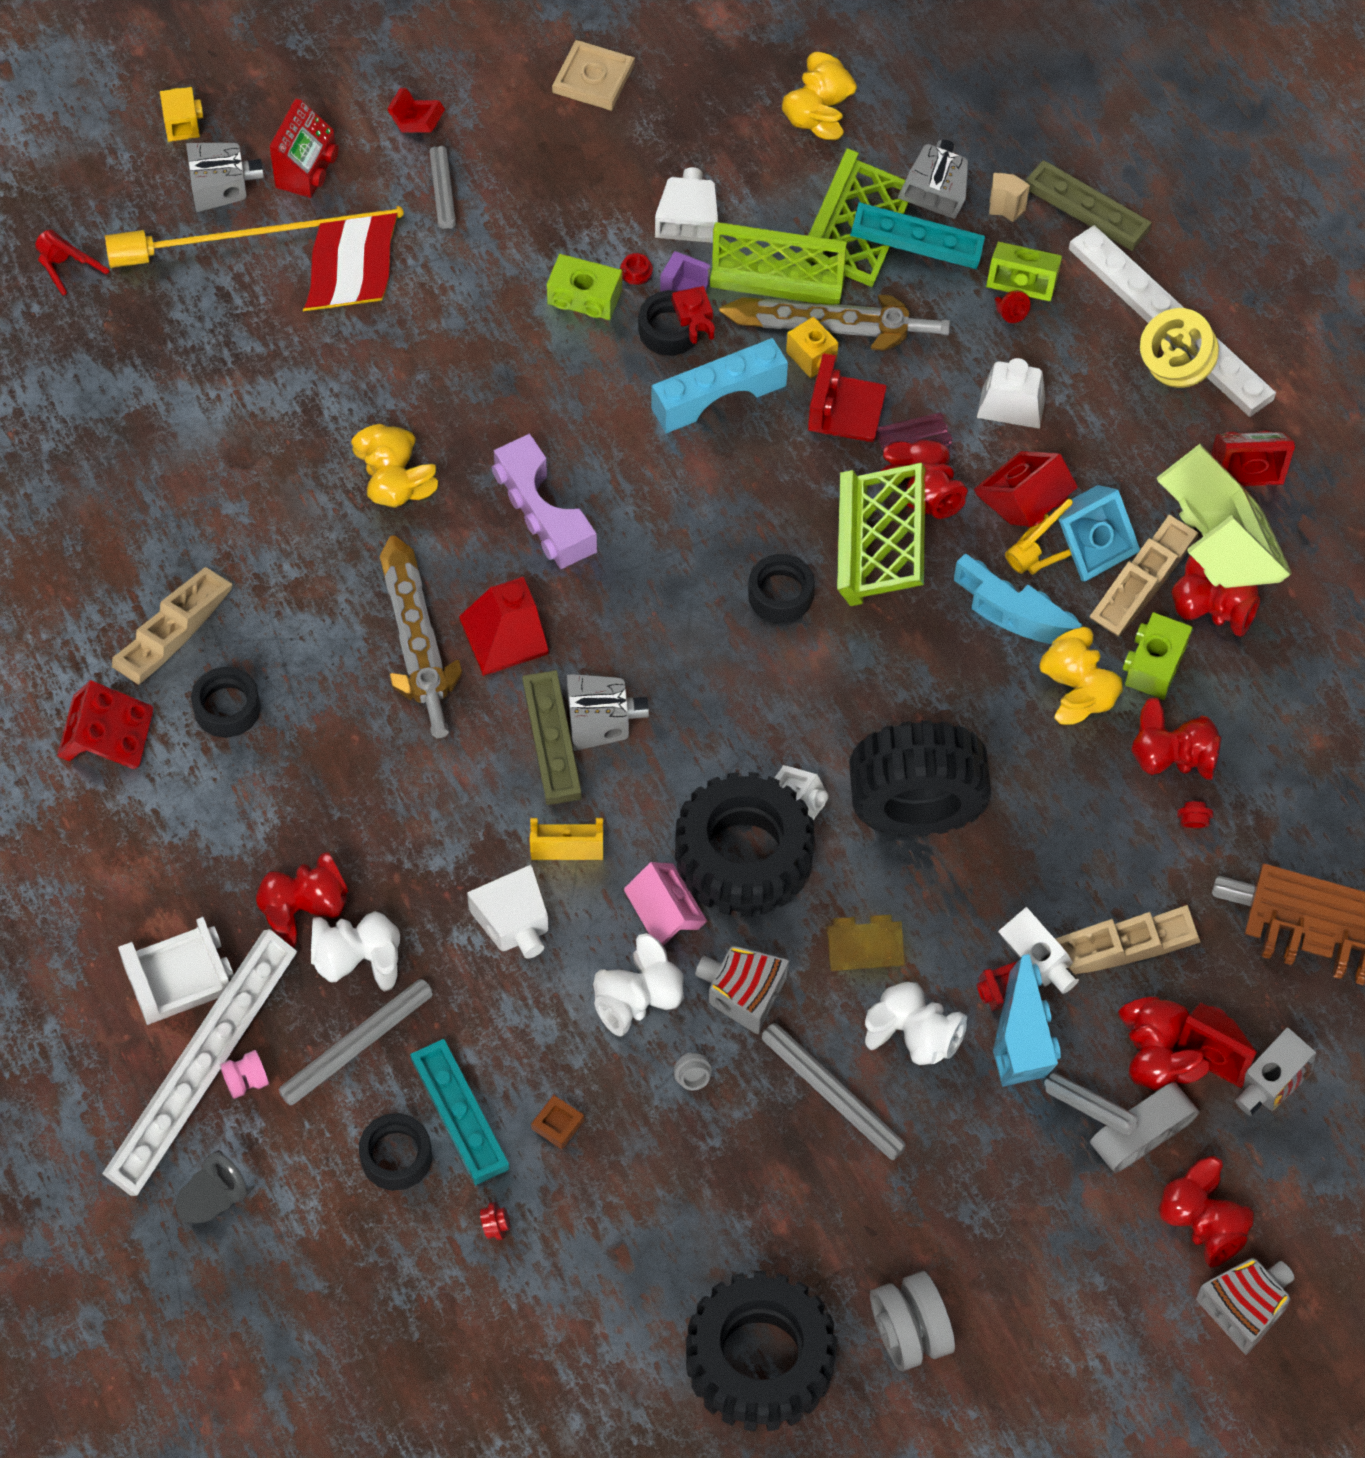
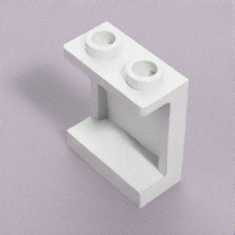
(177, 972)

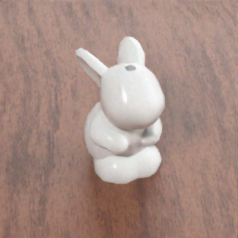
(341, 948)
(625, 994)
(926, 1030)

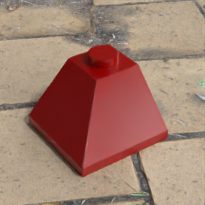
(504, 627)
(1220, 1041)

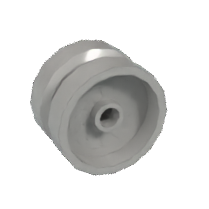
(912, 1321)

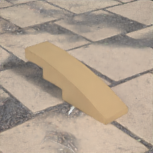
(1144, 576)
(172, 627)
(1129, 941)

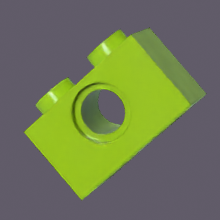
(1024, 270)
(600, 284)
(1152, 673)

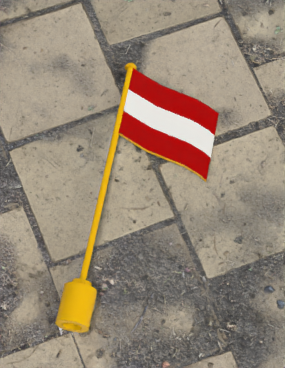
(347, 255)

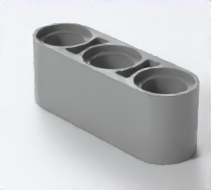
(1158, 1119)

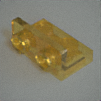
(865, 944)

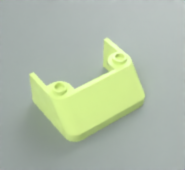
(1236, 537)

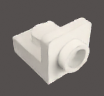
(807, 787)

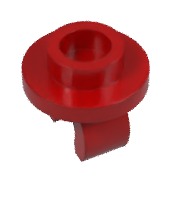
(1013, 306)

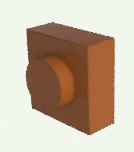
(557, 1122)

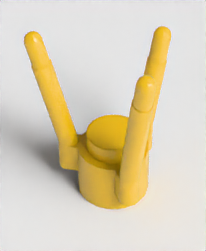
(1026, 552)

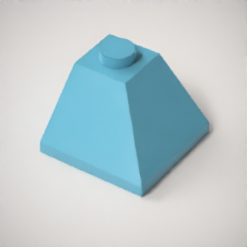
(1098, 531)

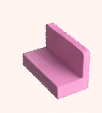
(664, 901)

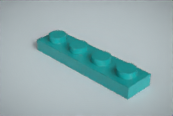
(917, 235)
(459, 1112)

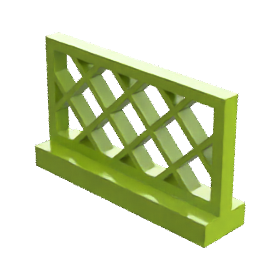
(835, 201)
(773, 276)
(855, 539)

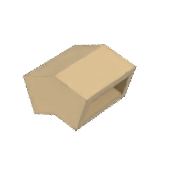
(1008, 196)

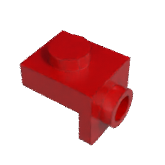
(413, 114)
(994, 985)

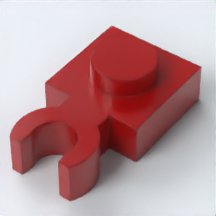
(694, 310)

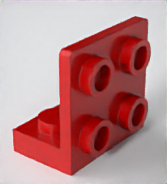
(845, 404)
(106, 725)

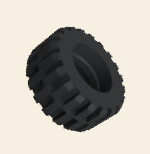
(920, 778)
(744, 802)
(768, 1302)

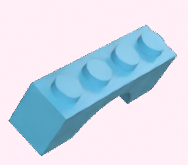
(685, 396)

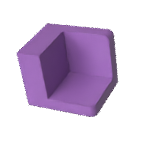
(684, 273)

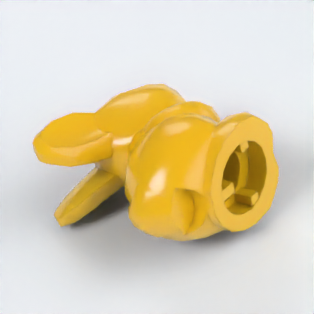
(825, 86)
(386, 455)
(1075, 665)

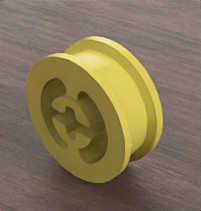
(1183, 329)

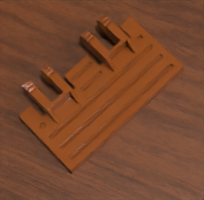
(1311, 908)

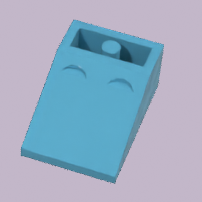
(1023, 1038)

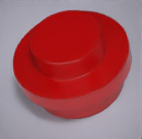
(636, 269)
(1195, 815)
(495, 1221)

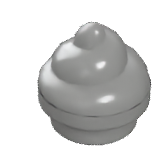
(692, 1071)

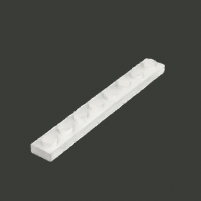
(1150, 299)
(199, 1063)

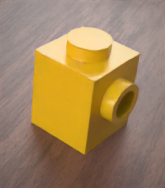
(181, 113)
(808, 343)

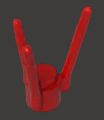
(56, 249)

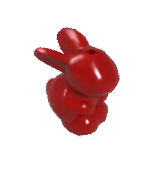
(942, 495)
(1197, 596)
(1189, 746)
(313, 890)
(1154, 1031)
(1216, 1223)

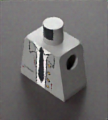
(219, 174)
(937, 180)
(601, 710)

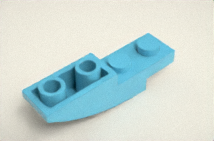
(1023, 613)

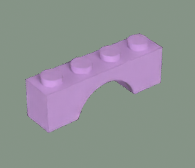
(563, 532)

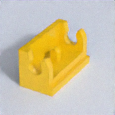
(566, 841)

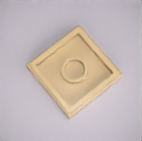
(593, 75)

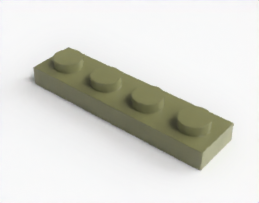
(1088, 205)
(551, 737)

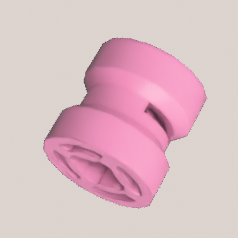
(244, 1074)

